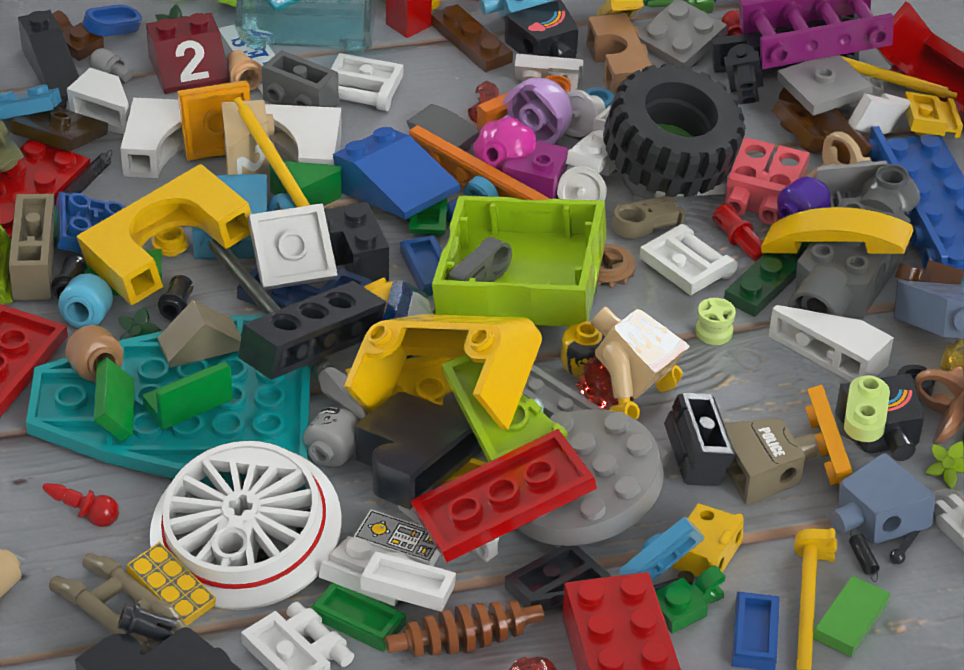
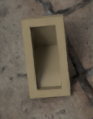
(198, 335)

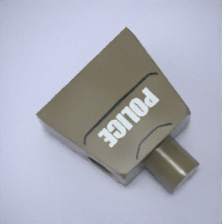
(767, 457)

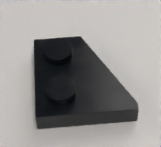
(545, 577)

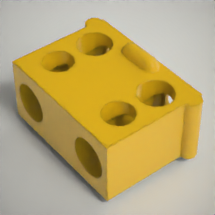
(722, 538)

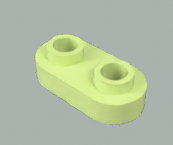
(866, 408)

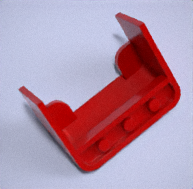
(924, 54)

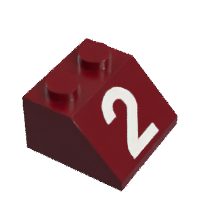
(187, 52)

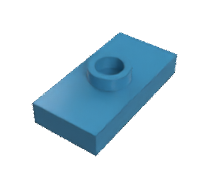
(664, 549)

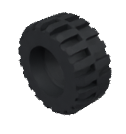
(668, 160)

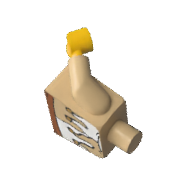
(637, 356)

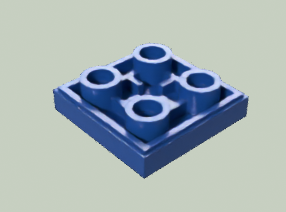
(77, 214)

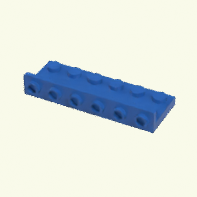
(940, 211)

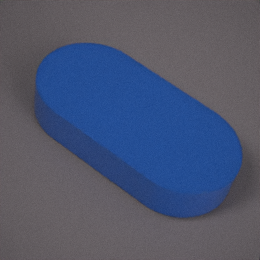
(112, 20)

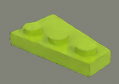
(527, 423)

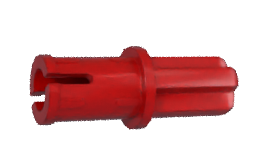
(738, 231)

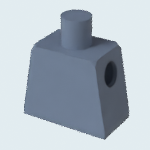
(882, 502)

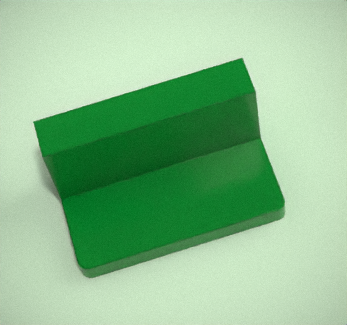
(189, 396)

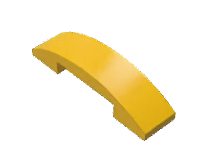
(839, 224)

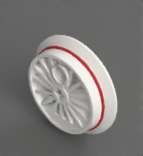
(242, 517)

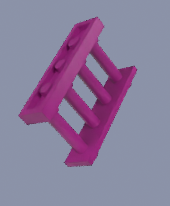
(814, 42)

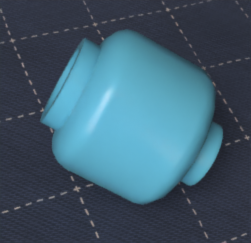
(85, 300)

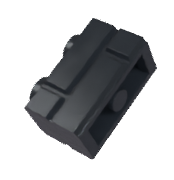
(699, 439)

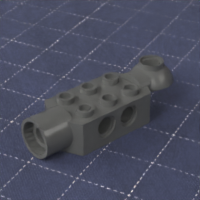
(842, 275)

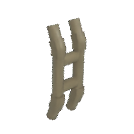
(116, 581)

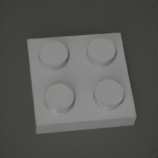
(681, 34)

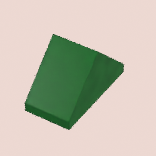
(317, 181)

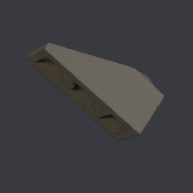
(32, 247)

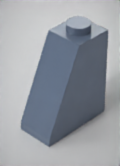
(931, 307)

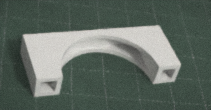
(156, 134)

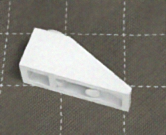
(832, 341)

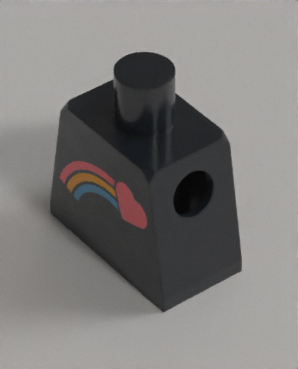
(543, 31)
(903, 418)

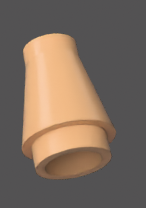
(244, 69)

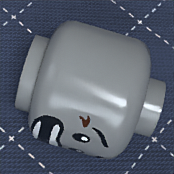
(331, 437)

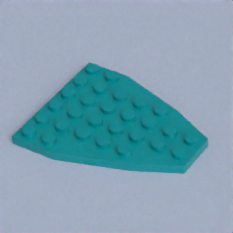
(260, 411)

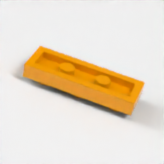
(828, 439)

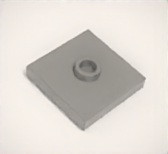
(824, 83)

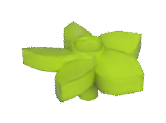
(948, 462)

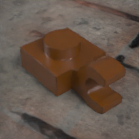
(78, 39)
(934, 273)

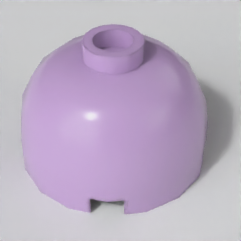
(542, 107)

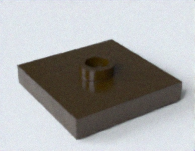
(59, 128)

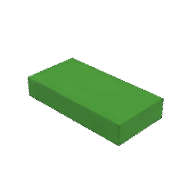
(851, 616)

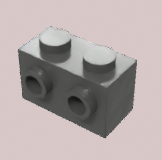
(299, 82)

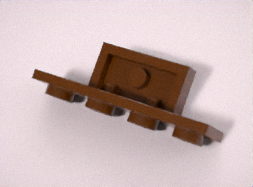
(814, 129)

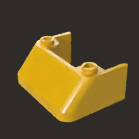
(501, 343)

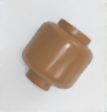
(89, 347)

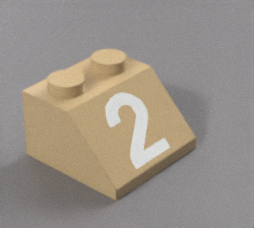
(240, 147)

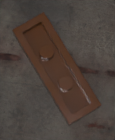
(471, 38)

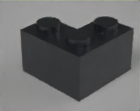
(358, 241)

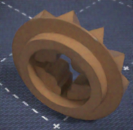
(620, 265)

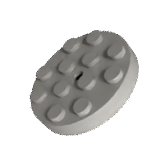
(626, 474)

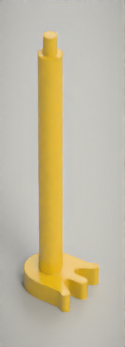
(900, 79)
(271, 154)
(811, 546)

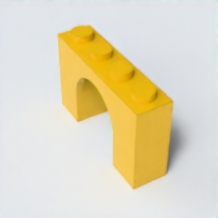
(191, 199)

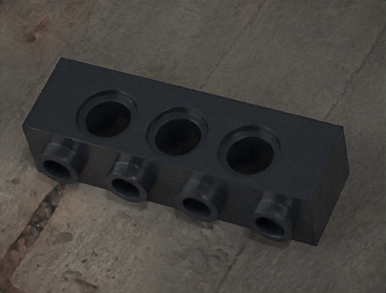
(310, 329)

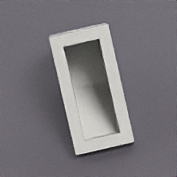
(100, 97)

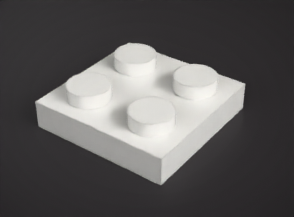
(292, 246)

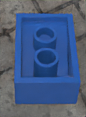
(393, 173)

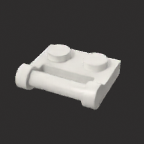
(370, 75)
(687, 259)

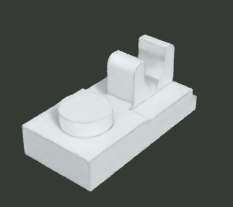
(542, 66)

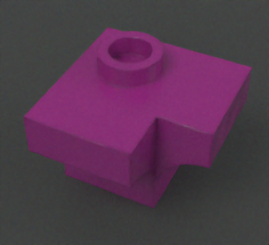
(540, 169)

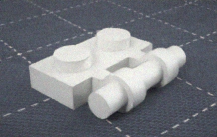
(282, 646)

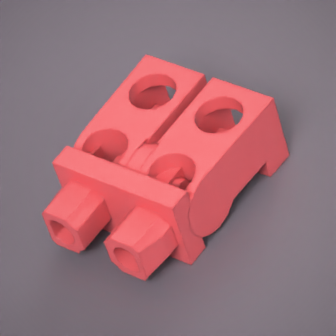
(758, 181)

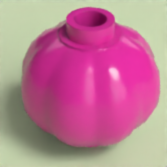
(503, 140)

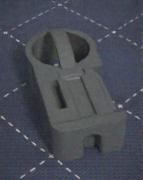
(485, 263)

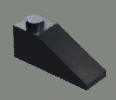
(47, 50)

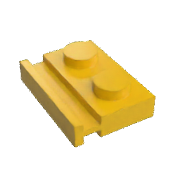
(931, 116)

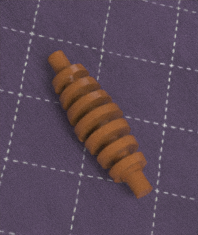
(464, 628)

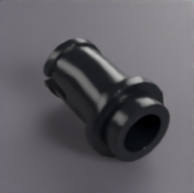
(71, 268)
(176, 297)
(145, 622)

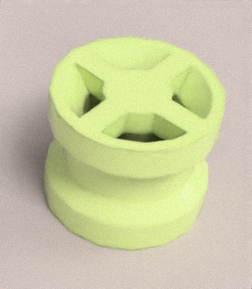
(715, 321)

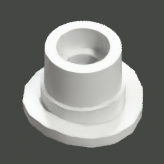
(584, 111)
(581, 184)

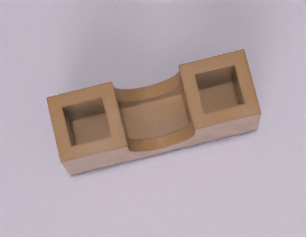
(617, 44)

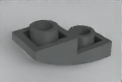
(446, 126)

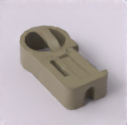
(648, 216)

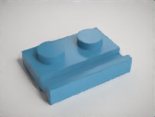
(37, 100)

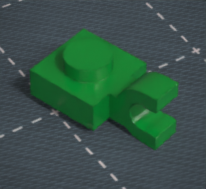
(688, 603)

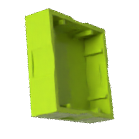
(552, 264)

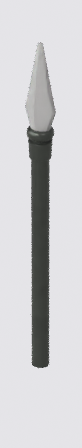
(330, 379)

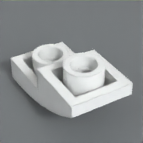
(879, 111)

